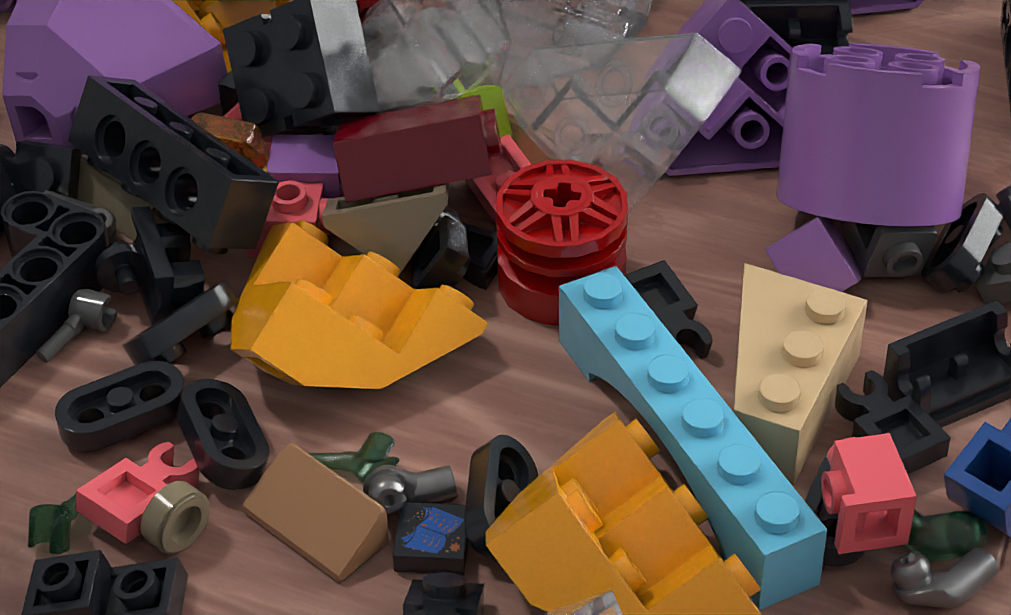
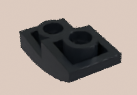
(90, 586)

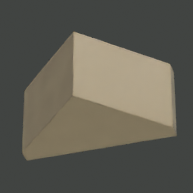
(388, 223)

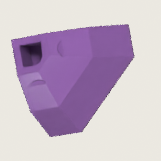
(61, 42)
(749, 119)

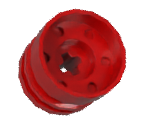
(555, 228)

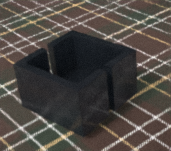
(301, 68)

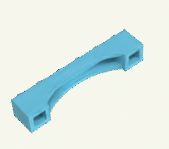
(738, 485)

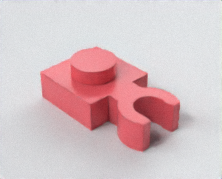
(122, 492)

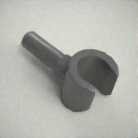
(85, 310)

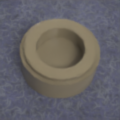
(175, 517)

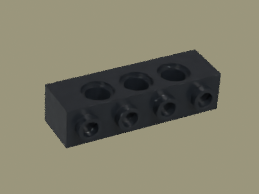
(172, 164)

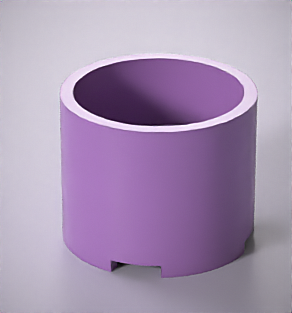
(877, 134)

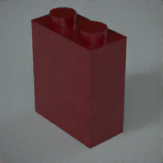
(416, 148)

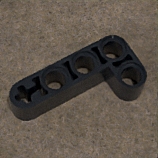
(52, 258)

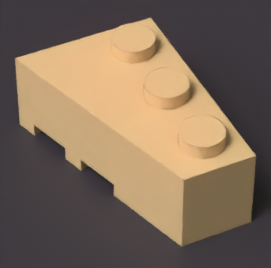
(790, 358)

